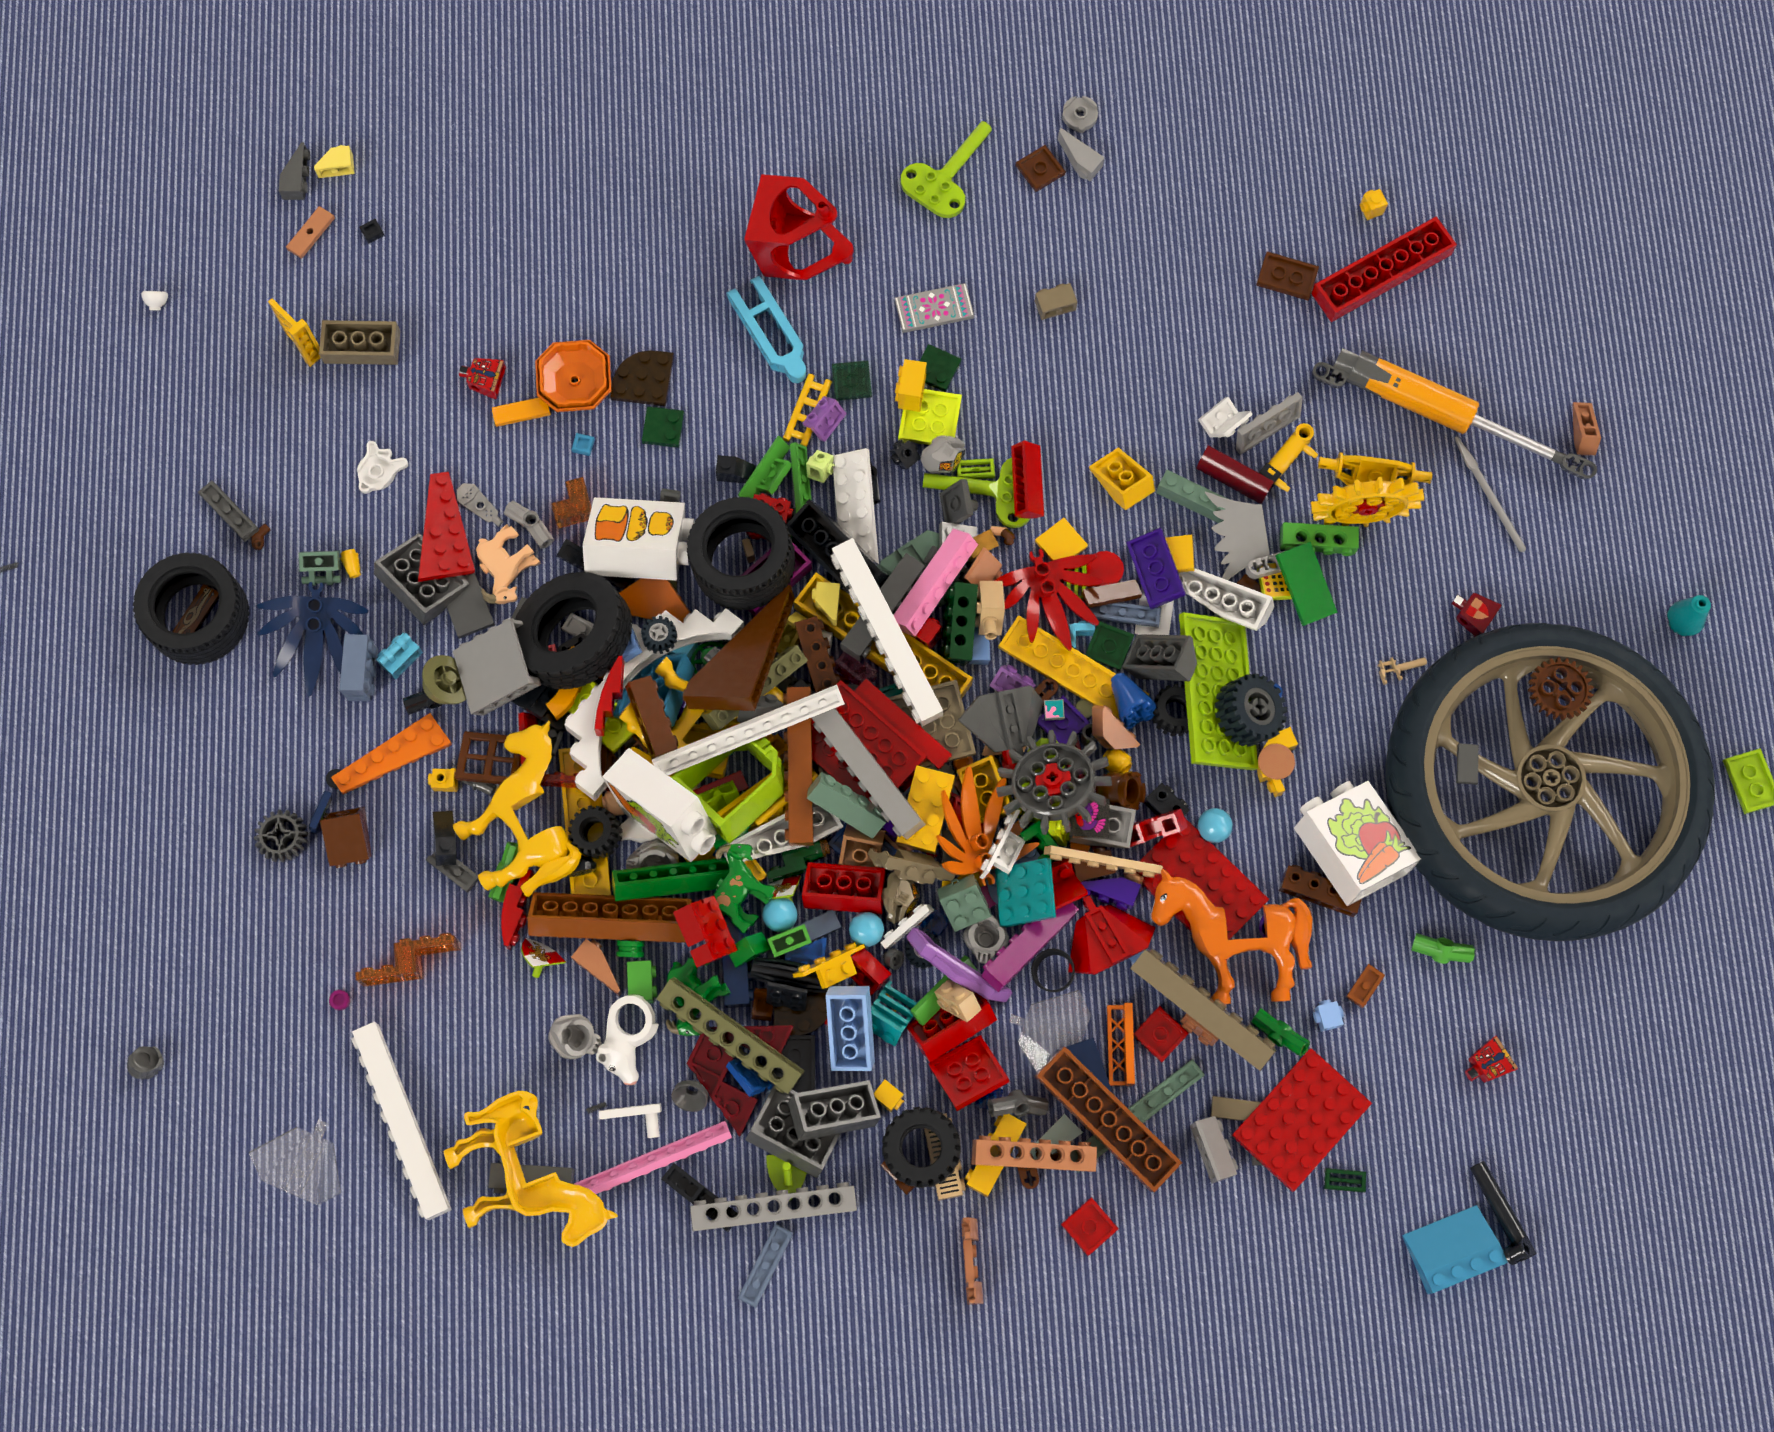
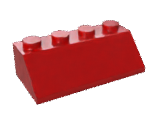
(844, 888)
(947, 1031)

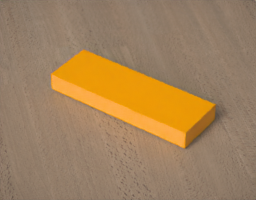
(520, 411)

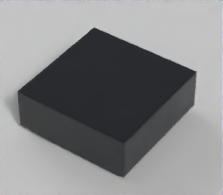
(371, 231)

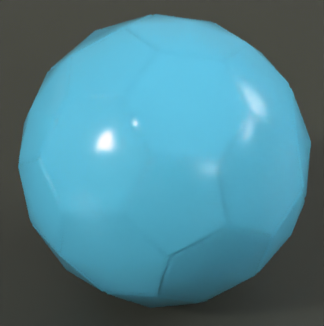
(1215, 825)
(780, 914)
(866, 929)

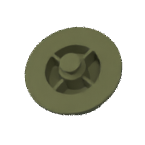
(442, 680)

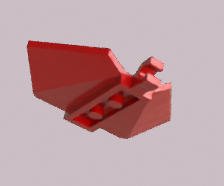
(1106, 938)

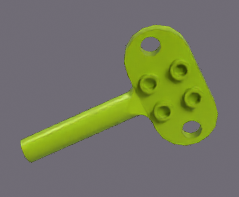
(935, 187)
(1001, 490)

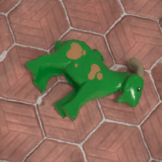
(737, 885)

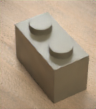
(1055, 301)

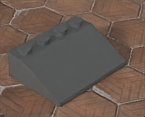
(400, 573)
(777, 1135)

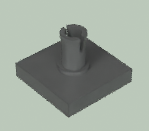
(957, 502)

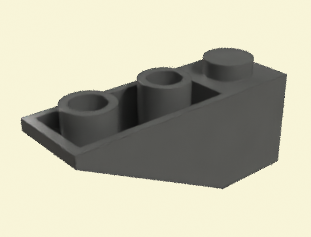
(293, 176)

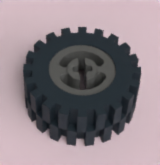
(1239, 715)

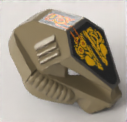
(899, 897)

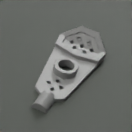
(475, 497)

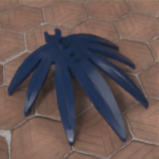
(314, 616)

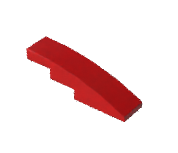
(612, 690)

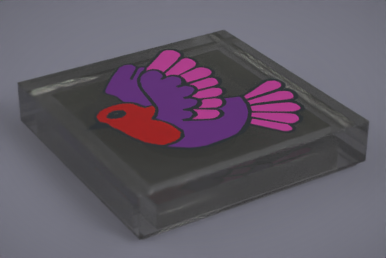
(1096, 828)

